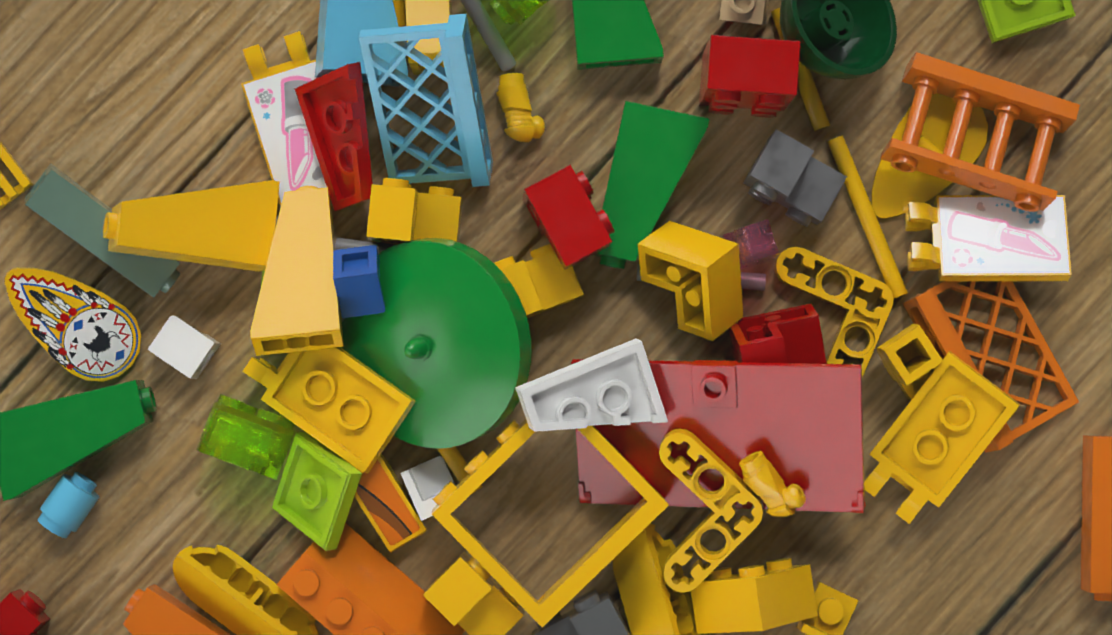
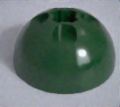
(840, 35)

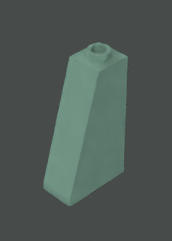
(82, 219)

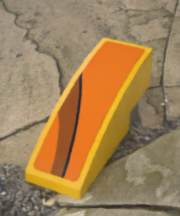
(388, 506)

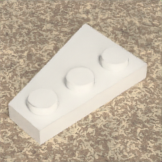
(599, 390)

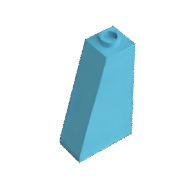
(339, 35)

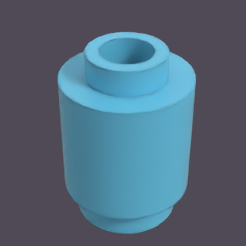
(68, 504)

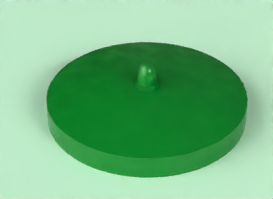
(446, 340)

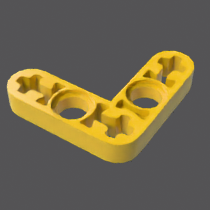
(856, 313)
(719, 501)

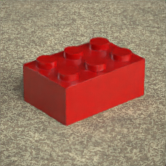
(749, 75)

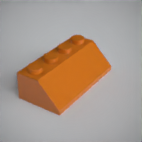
(361, 592)

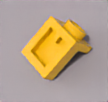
(833, 611)

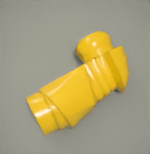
(517, 108)
(768, 484)

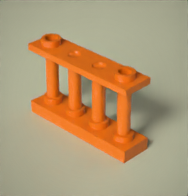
(1009, 104)

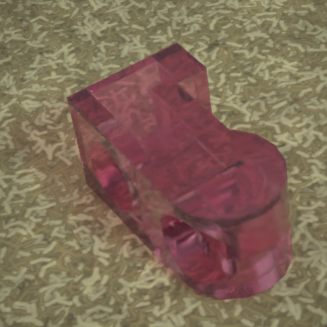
(755, 243)

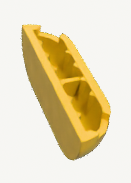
(238, 593)
(646, 597)

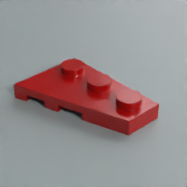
(339, 134)

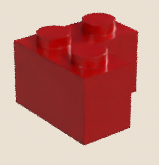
(567, 217)
(779, 337)

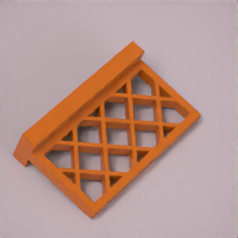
(929, 313)

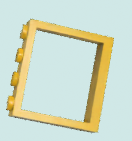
(590, 564)

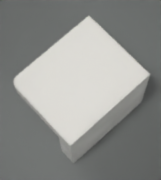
(184, 347)
(425, 483)

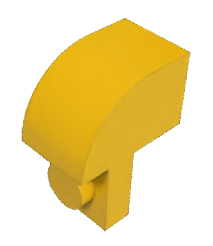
(909, 359)

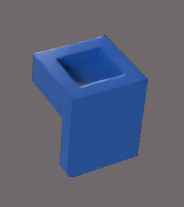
(358, 281)

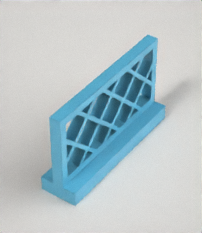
(462, 90)

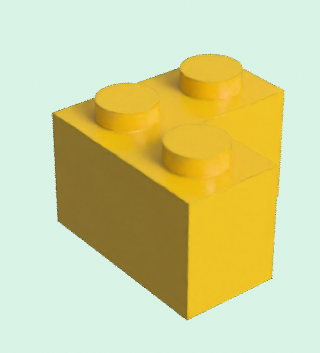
(404, 215)
(700, 272)
(541, 281)
(754, 598)
(473, 599)

